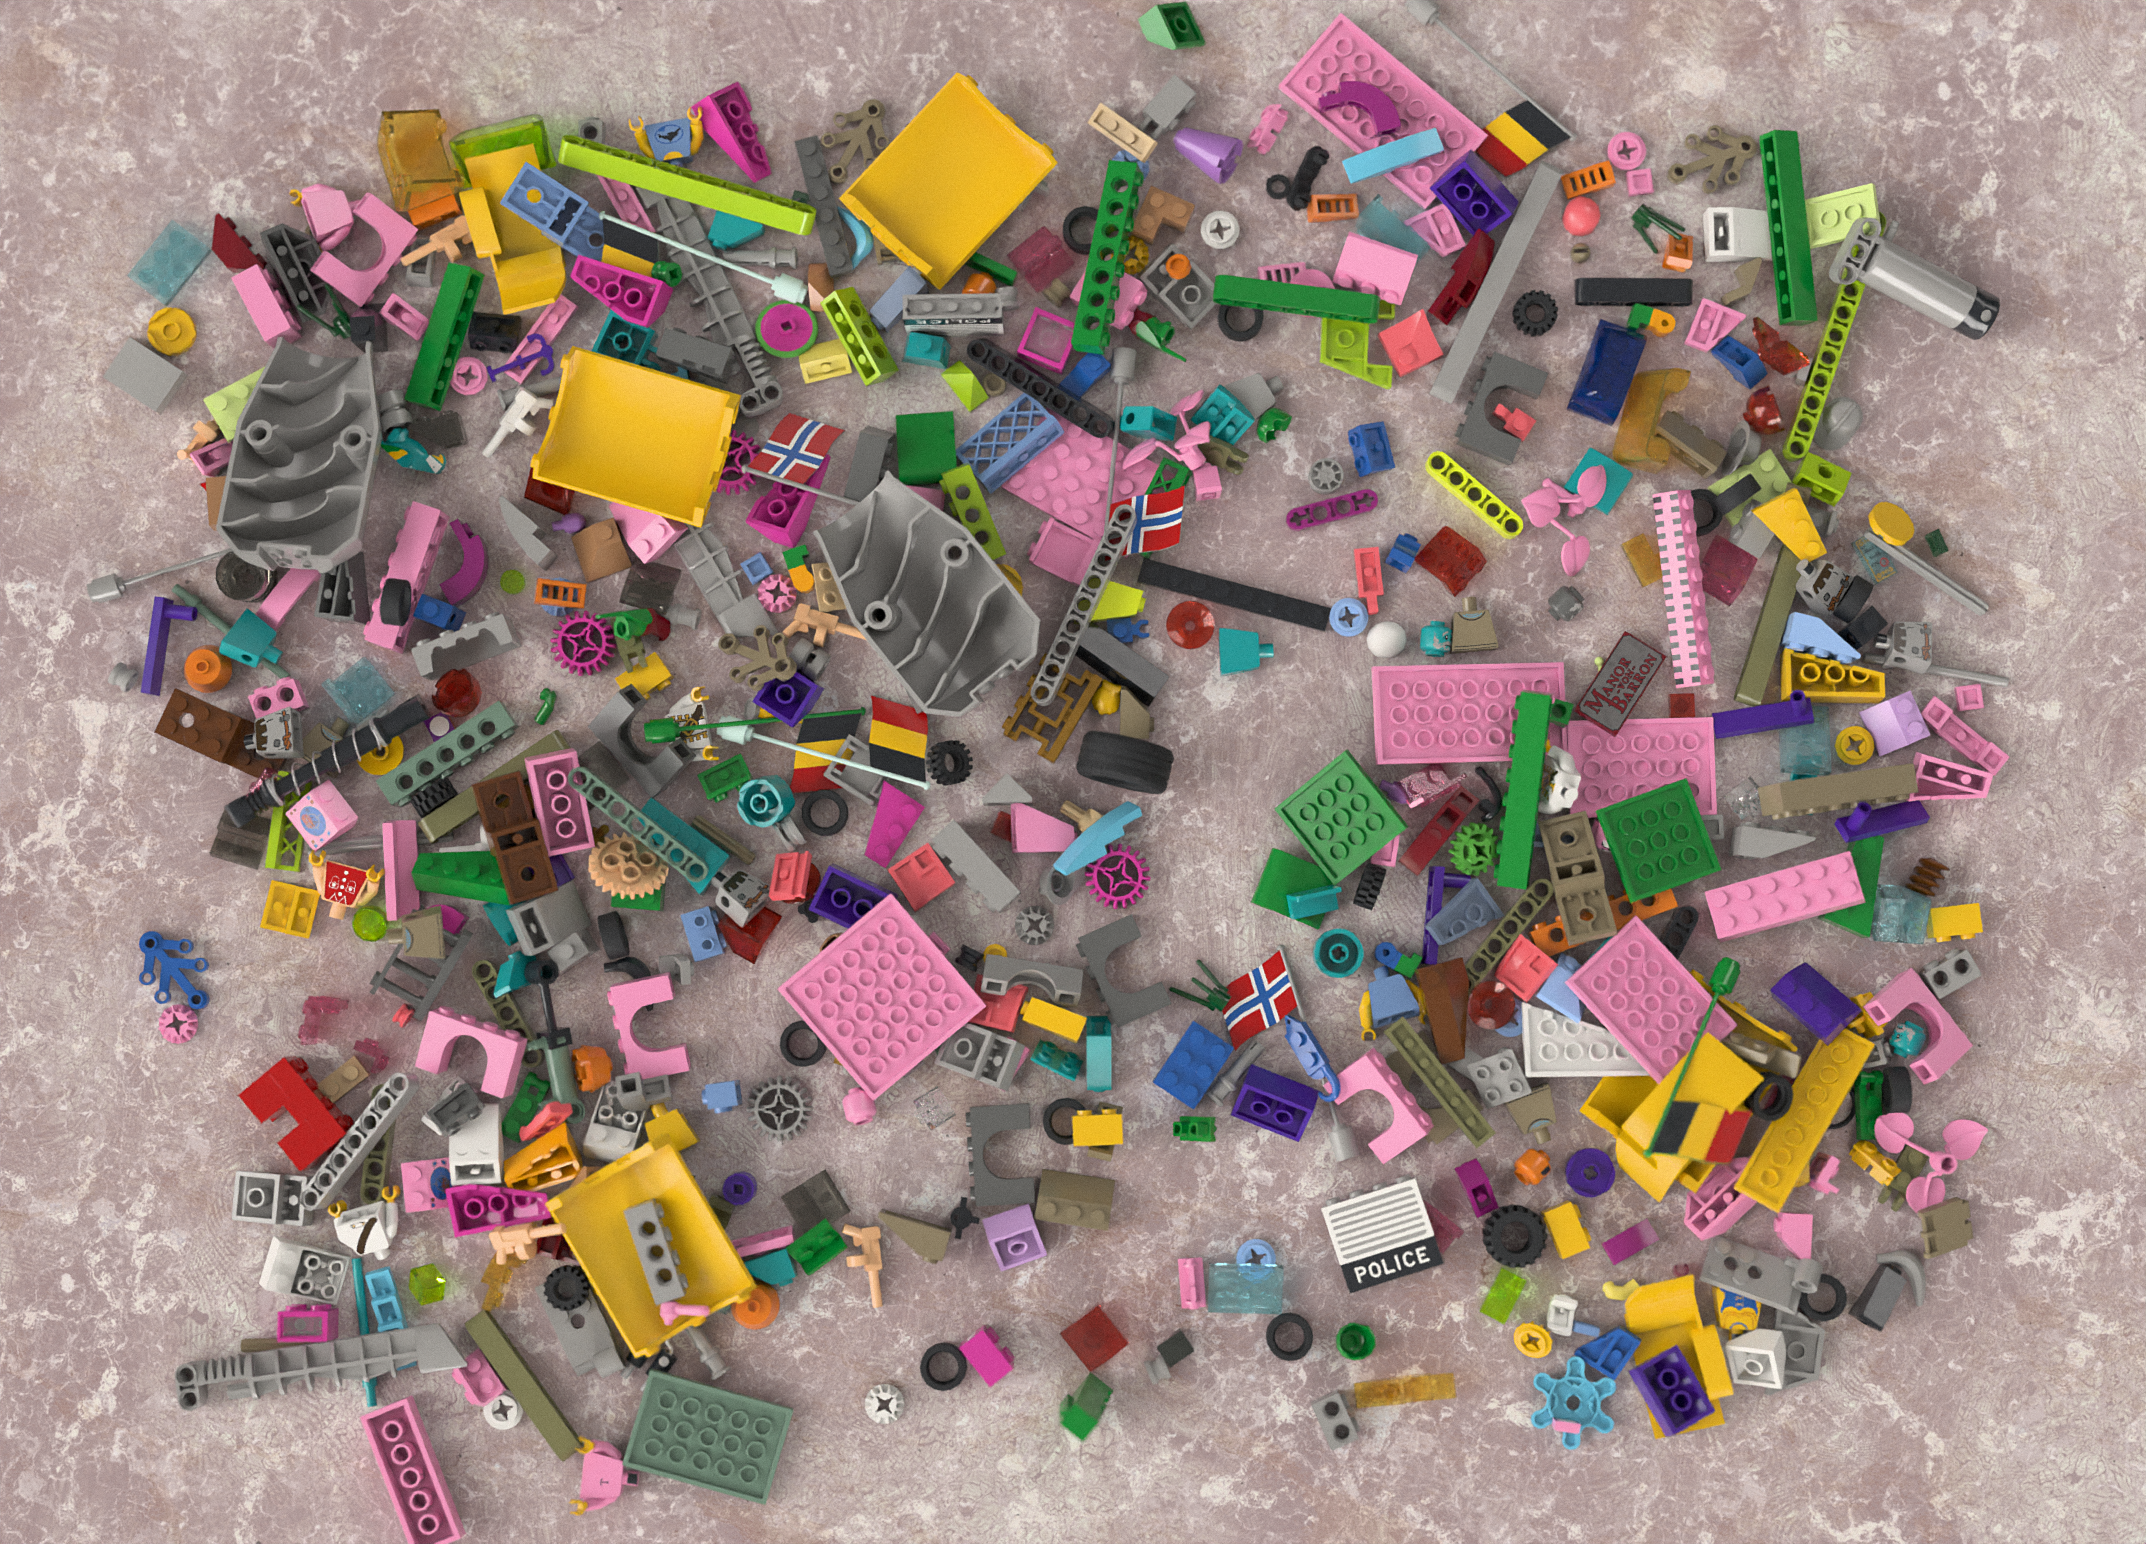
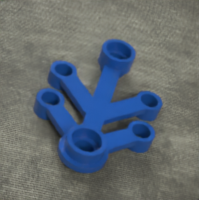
(170, 967)

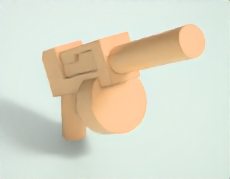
(443, 240)
(206, 435)
(821, 622)
(522, 1238)
(870, 1256)

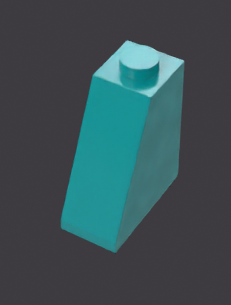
(1098, 1053)

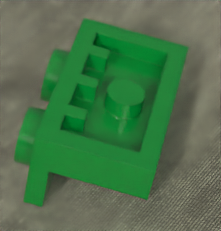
(817, 1247)

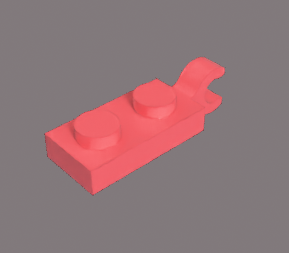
(1369, 577)

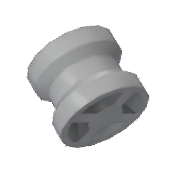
(1008, 298)
(123, 677)
(1157, 1369)

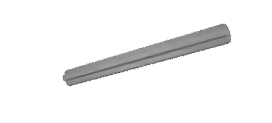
(1929, 573)
(369, 843)

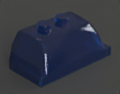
(1607, 372)

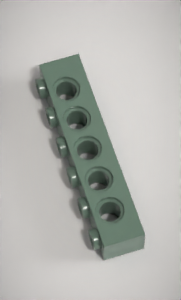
(392, 782)

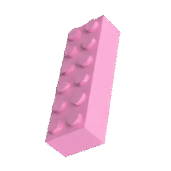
(413, 562)
(1784, 897)
(412, 1473)

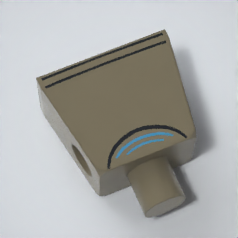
(1472, 629)
(321, 738)
(420, 933)
(1534, 1112)

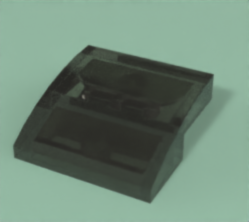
(650, 586)
(603, 765)
(241, 844)
(815, 1201)

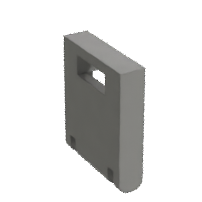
(853, 779)

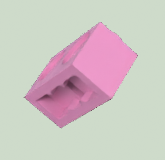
(276, 695)

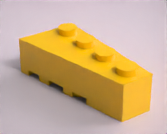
(1828, 680)

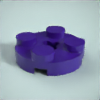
(1577, 1178)

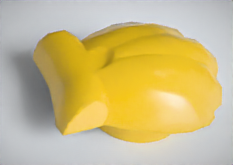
(1107, 698)

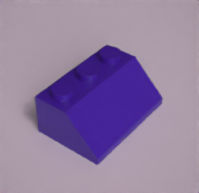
(1474, 194)
(846, 896)
(1814, 1002)
(1275, 1103)
(1671, 1391)

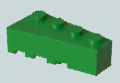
(1867, 861)
(461, 875)

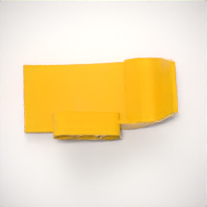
(524, 261)
(1712, 1078)
(1669, 1316)

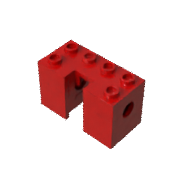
(293, 1089)

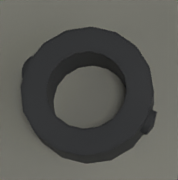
(1278, 177)

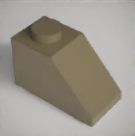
(1134, 716)

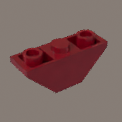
(233, 249)

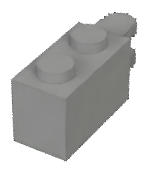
(1168, 107)

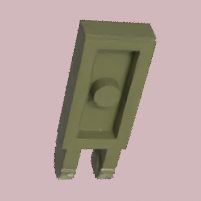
(1217, 452)
(630, 649)
(1911, 1163)

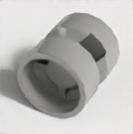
(393, 411)
(803, 652)

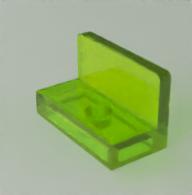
(1502, 1295)

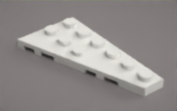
(1571, 1049)

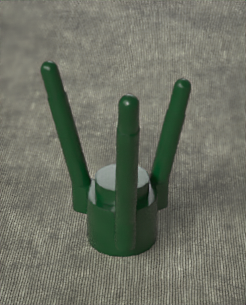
(1646, 216)
(341, 321)
(1217, 997)

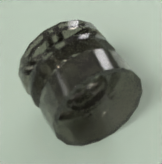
(233, 581)

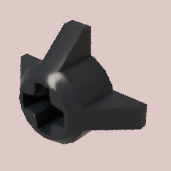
(964, 1218)

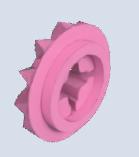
(1632, 142)
(462, 367)
(783, 602)
(186, 1031)

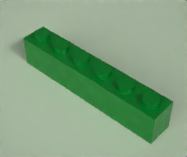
(444, 336)

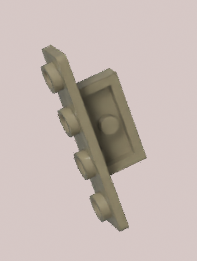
(1763, 1054)

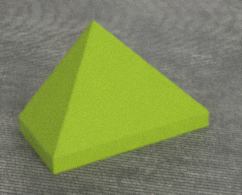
(965, 385)

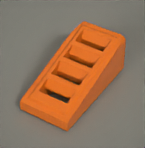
(1608, 173)
(1322, 216)
(540, 583)

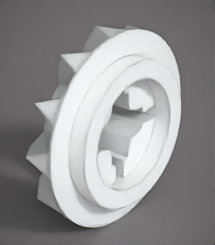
(1226, 221)
(885, 1392)
(499, 1420)

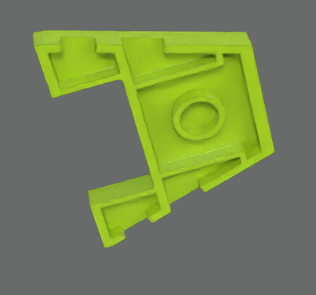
(1346, 348)

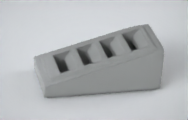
(420, 275)

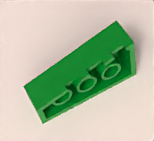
(1085, 1407)

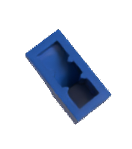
(1740, 362)
(1086, 373)
(1403, 552)

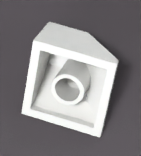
(1758, 1358)

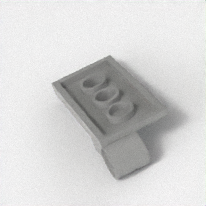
(1779, 1279)
(586, 1346)

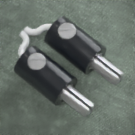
(662, 1362)

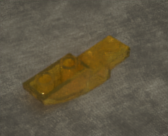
(497, 1275)
(1405, 1389)

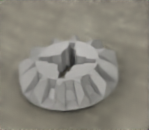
(1035, 913)

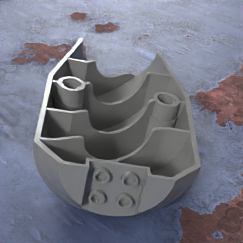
(303, 462)
(946, 619)

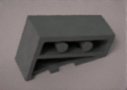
(696, 354)
(869, 462)
(344, 593)

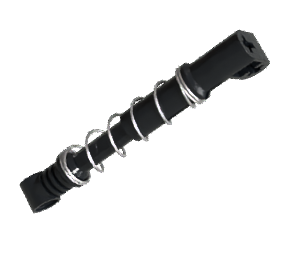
(377, 733)

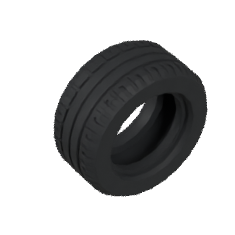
(1125, 762)

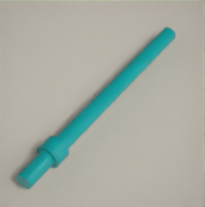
(363, 1323)

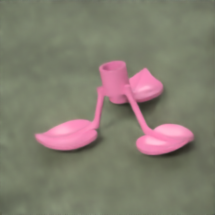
(1187, 444)
(1544, 506)
(1962, 1141)

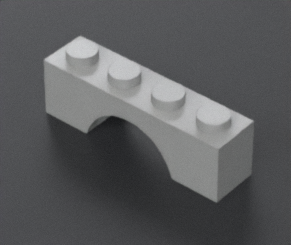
(1060, 982)

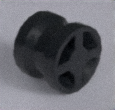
(969, 958)

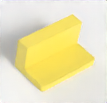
(824, 361)

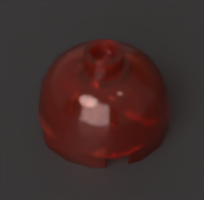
(1763, 412)
(457, 693)

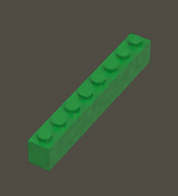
(1788, 228)
(1524, 789)

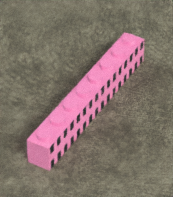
(1683, 588)

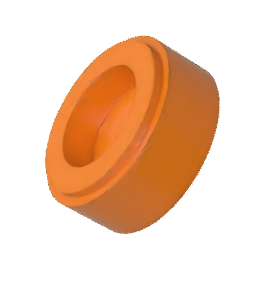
(1178, 266)

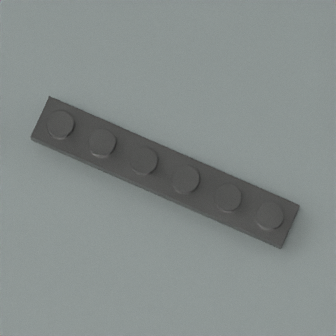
(824, 202)

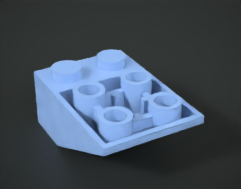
(1816, 638)

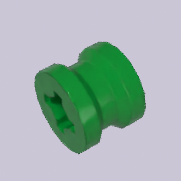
(667, 272)

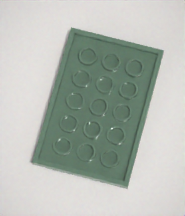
(708, 1436)

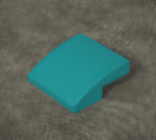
(1225, 414)
(1616, 479)

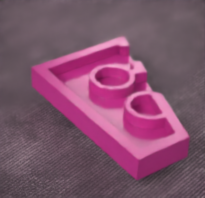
(892, 822)

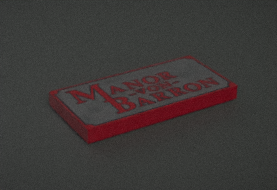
(1620, 683)

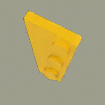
(1792, 524)

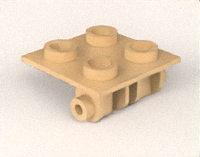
(826, 589)

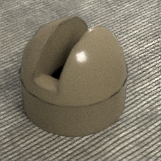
(1580, 257)

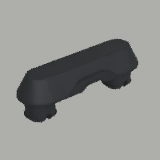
(1307, 172)

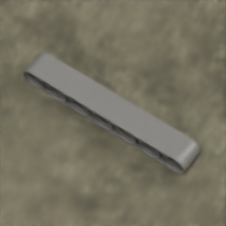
(349, 1146)

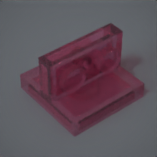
(1040, 259)

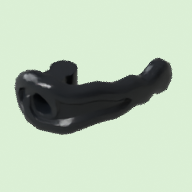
(1485, 805)

